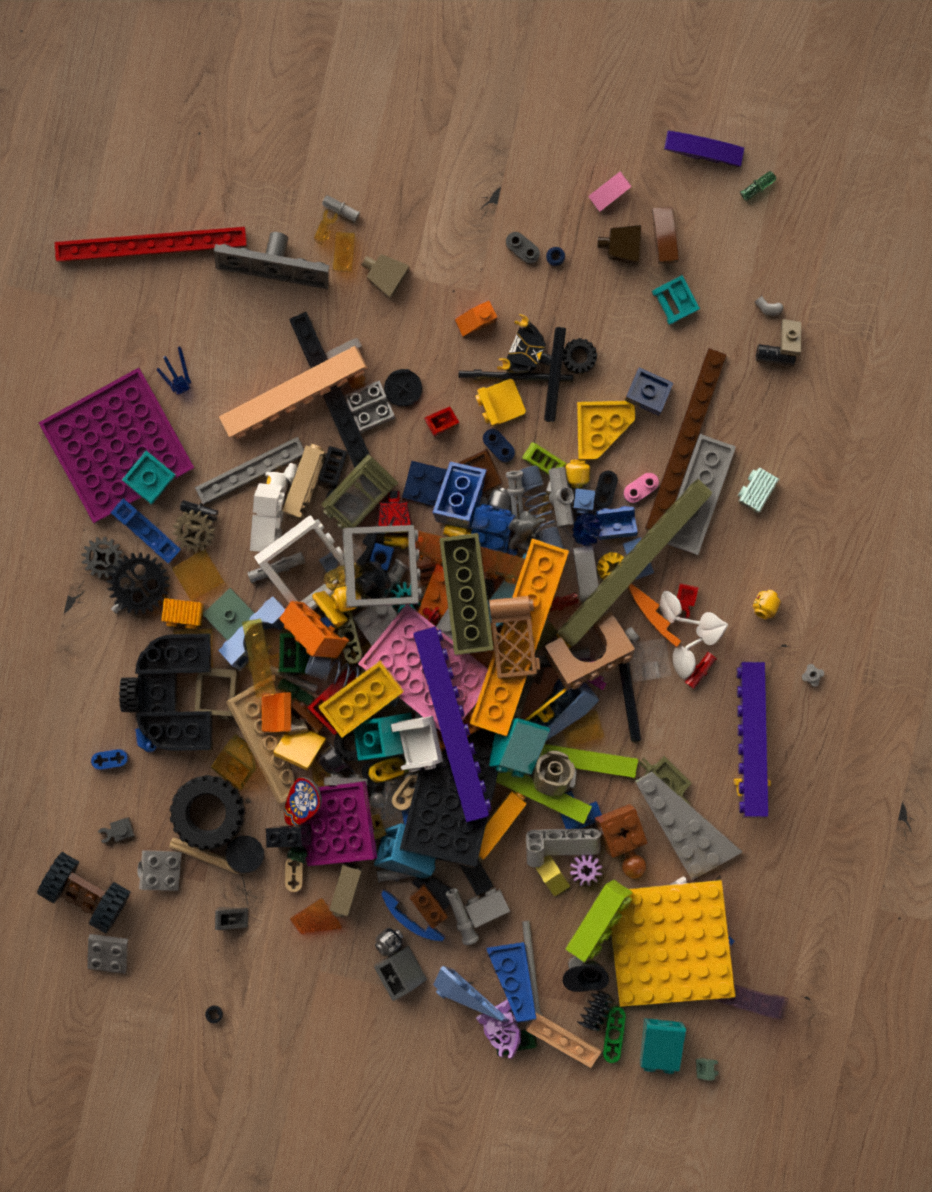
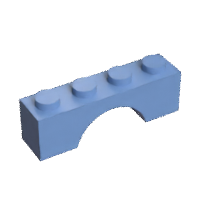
(235, 648)

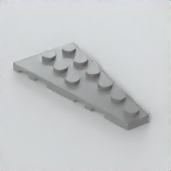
(690, 834)

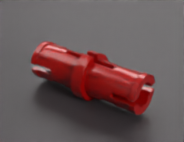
(701, 670)

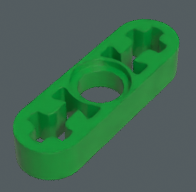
(617, 1049)

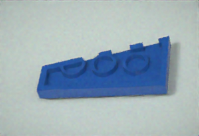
(513, 974)

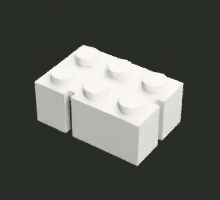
(267, 521)

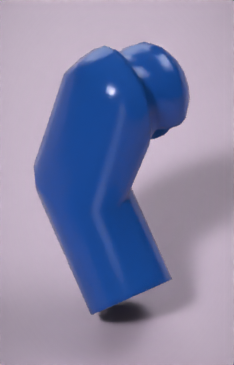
(143, 742)

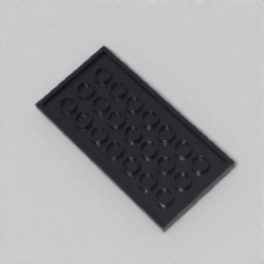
(436, 816)

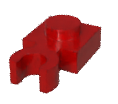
(687, 596)

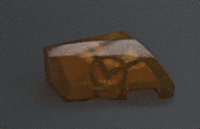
(315, 918)

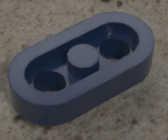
(498, 445)

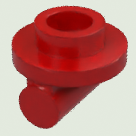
(433, 615)

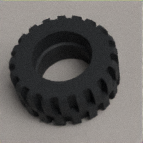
(181, 812)

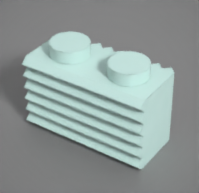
(758, 489)

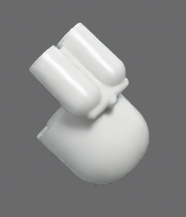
(282, 479)

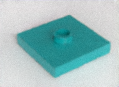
(149, 477)

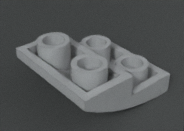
(369, 406)

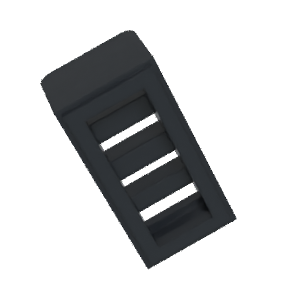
(328, 483)

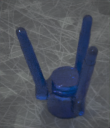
(180, 384)

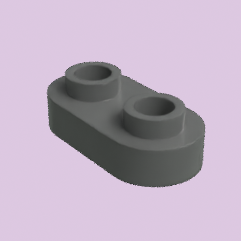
(522, 247)

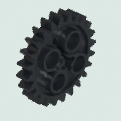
(125, 595)

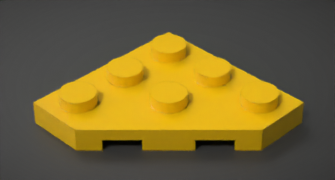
(600, 425)

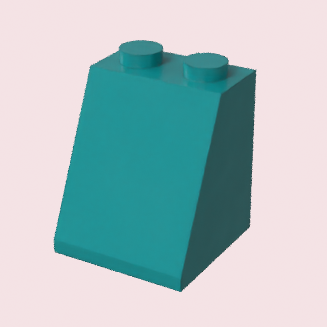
(376, 739)
(519, 749)
(662, 1045)

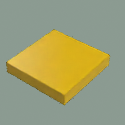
(300, 748)

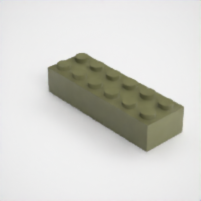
(466, 594)

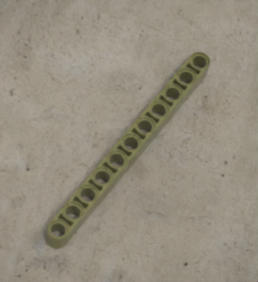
(634, 562)

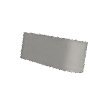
(585, 571)

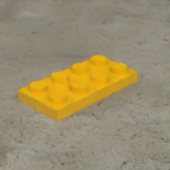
(361, 698)

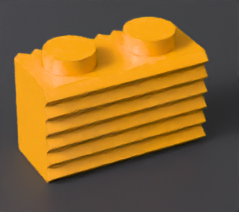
(182, 612)

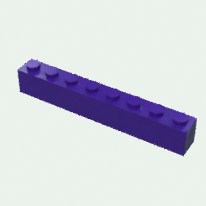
(753, 740)

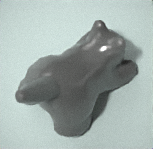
(523, 529)

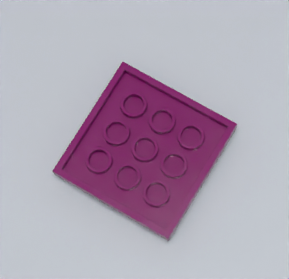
(342, 826)

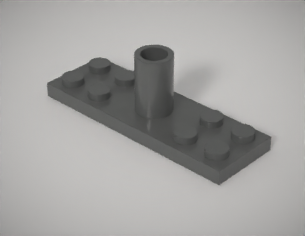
(272, 263)

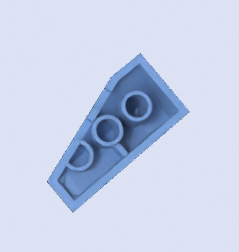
(567, 707)
(456, 988)

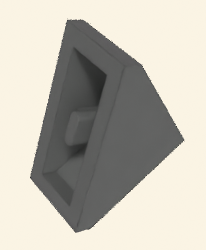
(231, 918)

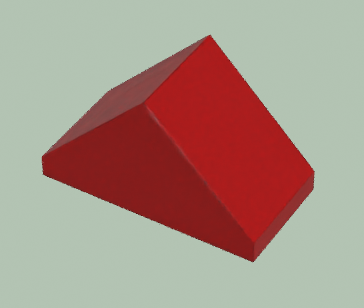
(441, 421)

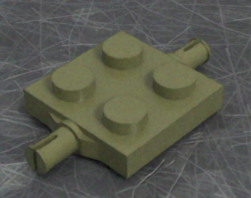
(668, 774)

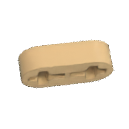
(289, 875)

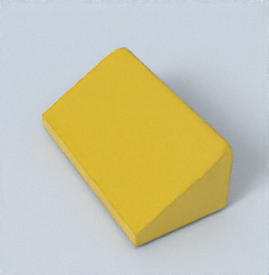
(324, 602)

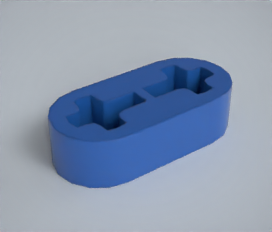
(108, 754)

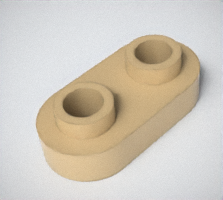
(405, 792)

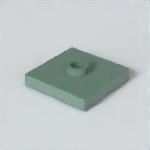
(228, 613)

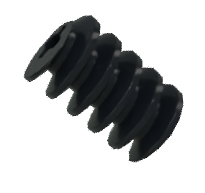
(596, 1010)

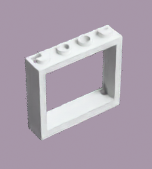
(285, 541)

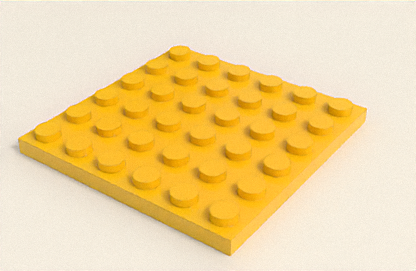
(673, 945)

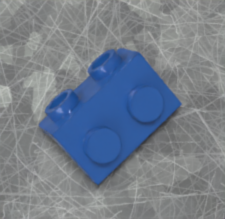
(617, 522)

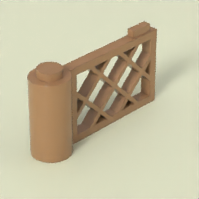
(513, 610)

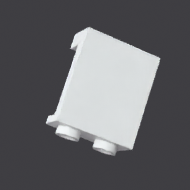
(419, 743)

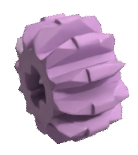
(591, 864)

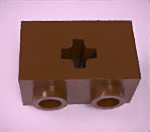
(428, 906)

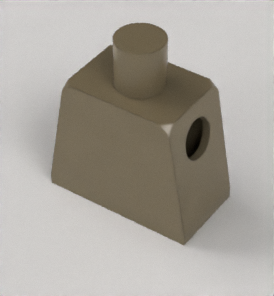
(385, 273)

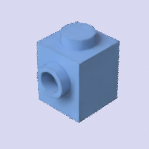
(583, 500)

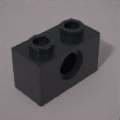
(288, 836)

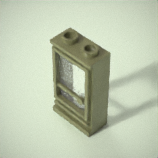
(358, 493)

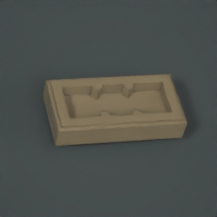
(790, 337)

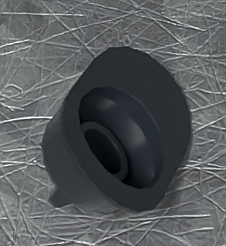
(332, 762)
(586, 977)

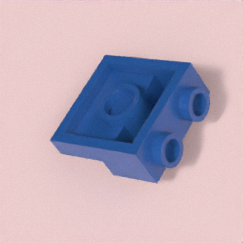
(493, 527)

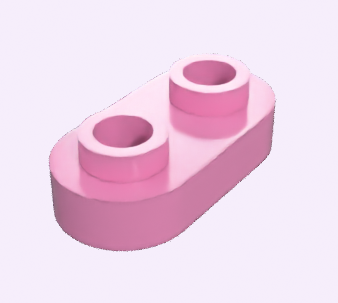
(641, 487)

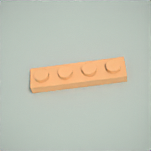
(563, 1040)

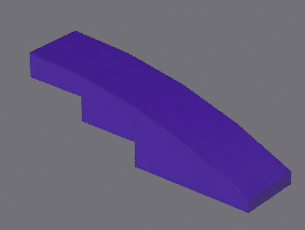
(704, 148)

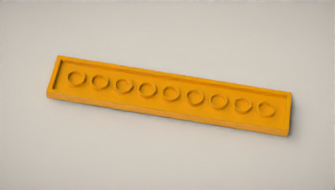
(538, 581)

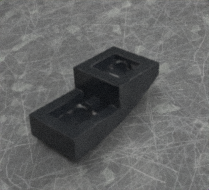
(369, 541)

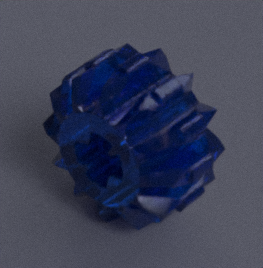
(587, 529)

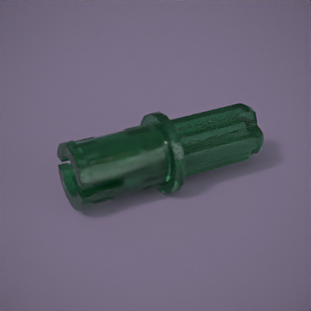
(758, 186)
(286, 686)

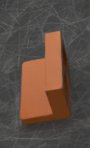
(276, 712)

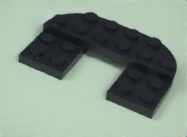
(157, 692)

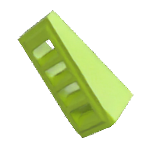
(530, 451)

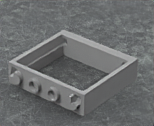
(349, 566)

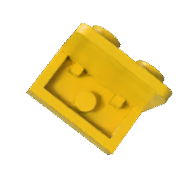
(500, 402)

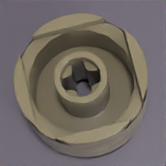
(553, 773)

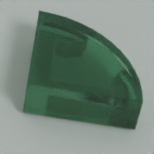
(298, 854)

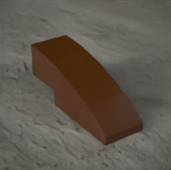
(665, 235)
(539, 692)

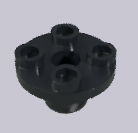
(373, 580)

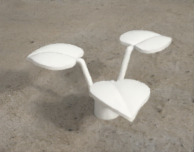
(709, 631)

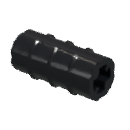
(772, 355)

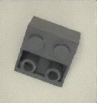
(400, 973)

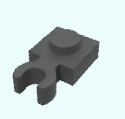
(119, 829)

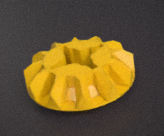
(603, 566)

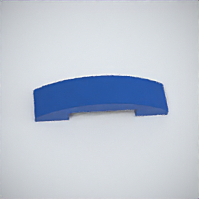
(145, 530)
(429, 933)

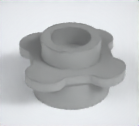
(813, 680)

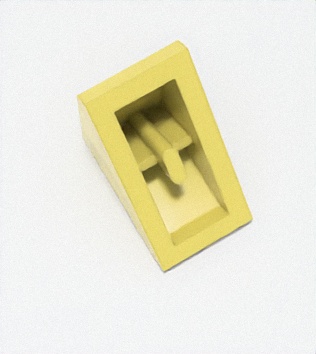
(552, 876)

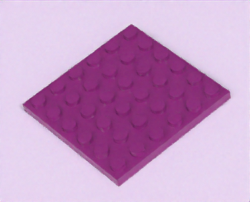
(107, 435)

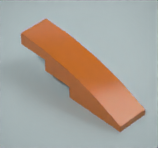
(648, 608)

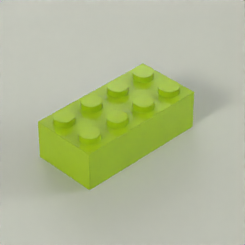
(599, 921)

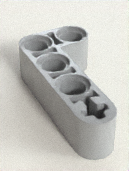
(560, 843)

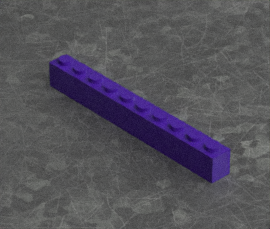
(451, 724)

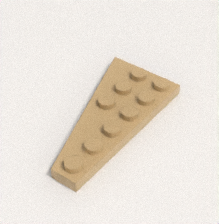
(248, 715)

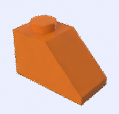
(476, 318)

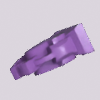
(506, 1032)

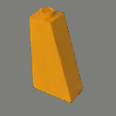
(501, 821)

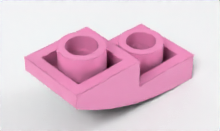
(609, 191)

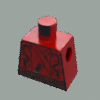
(394, 512)

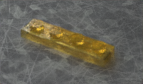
(258, 657)

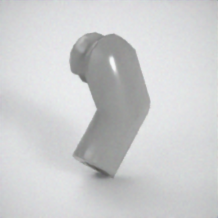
(769, 309)

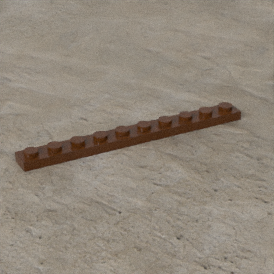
(687, 435)

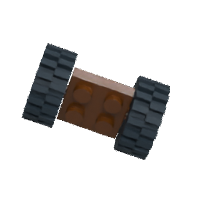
(75, 890)

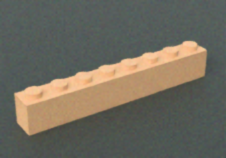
(293, 392)

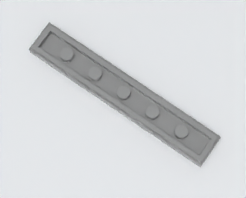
(250, 471)

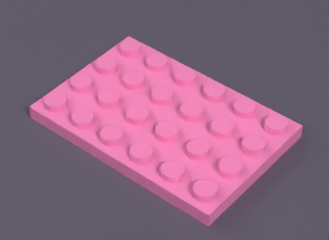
(401, 657)

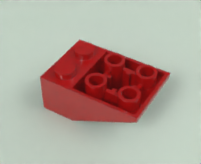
(329, 692)

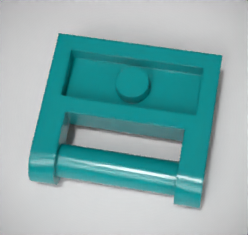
(681, 297)

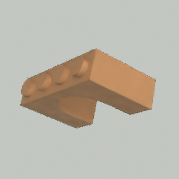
(575, 672)

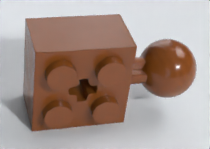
(624, 843)

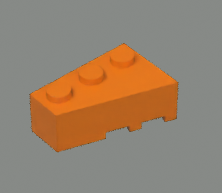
(311, 632)

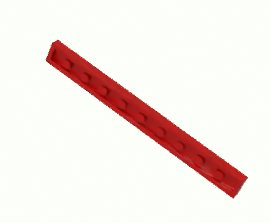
(149, 244)

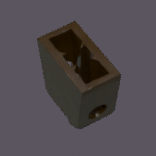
(622, 244)

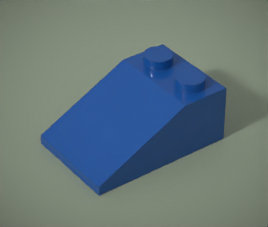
(459, 495)

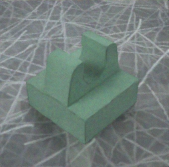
(705, 1069)

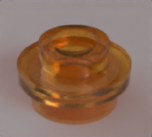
(357, 382)

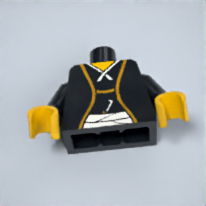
(526, 349)

